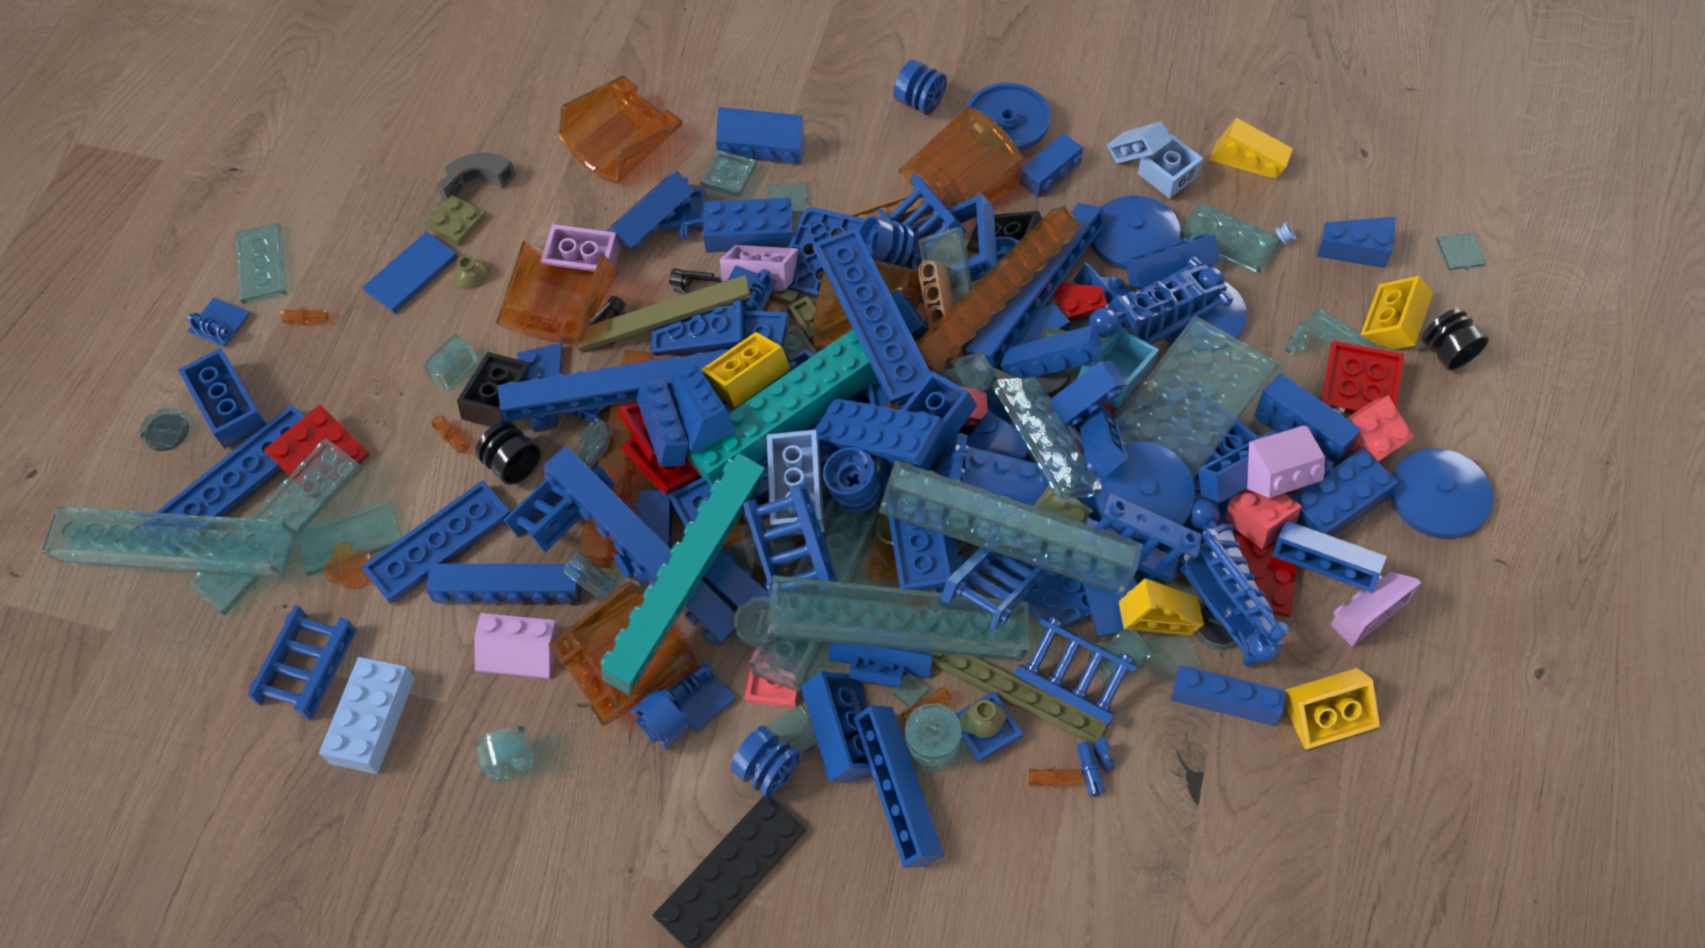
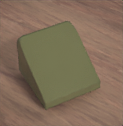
(786, 297)

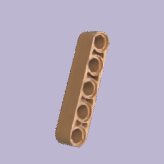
(929, 287)

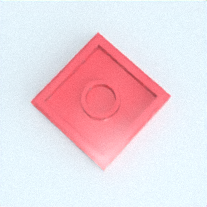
(767, 692)

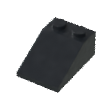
(1008, 225)
(480, 397)

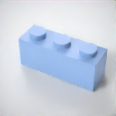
(1139, 142)

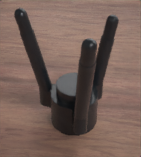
(683, 278)
(613, 308)

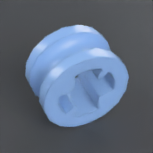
(1285, 233)

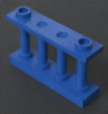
(930, 201)
(558, 518)
(806, 523)
(1158, 528)
(981, 563)
(317, 679)
(1077, 696)

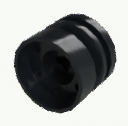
(1455, 339)
(508, 452)

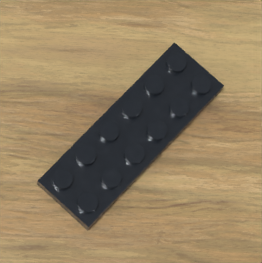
(729, 873)

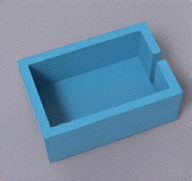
(1132, 359)

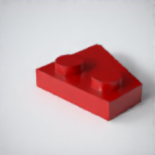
(1079, 300)

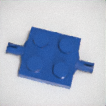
(689, 215)
(952, 458)

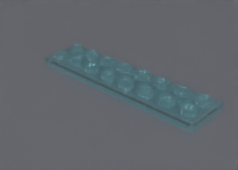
(295, 503)

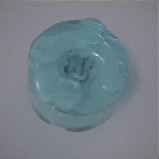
(505, 752)

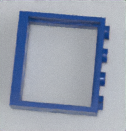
(967, 210)

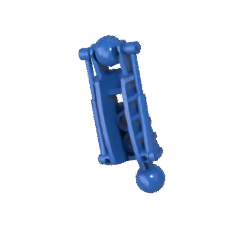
(1155, 309)
(1229, 588)

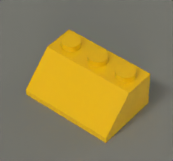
(1398, 313)
(746, 369)
(1333, 707)

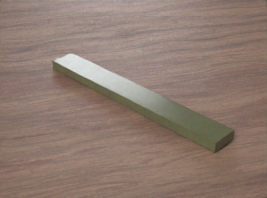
(665, 313)
(1021, 695)

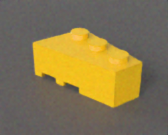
(1251, 150)
(1160, 610)

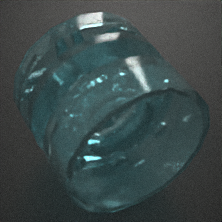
(930, 751)

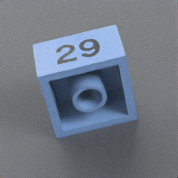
(1171, 167)

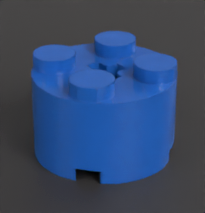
(661, 718)

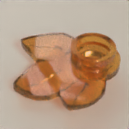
(882, 557)
(350, 565)

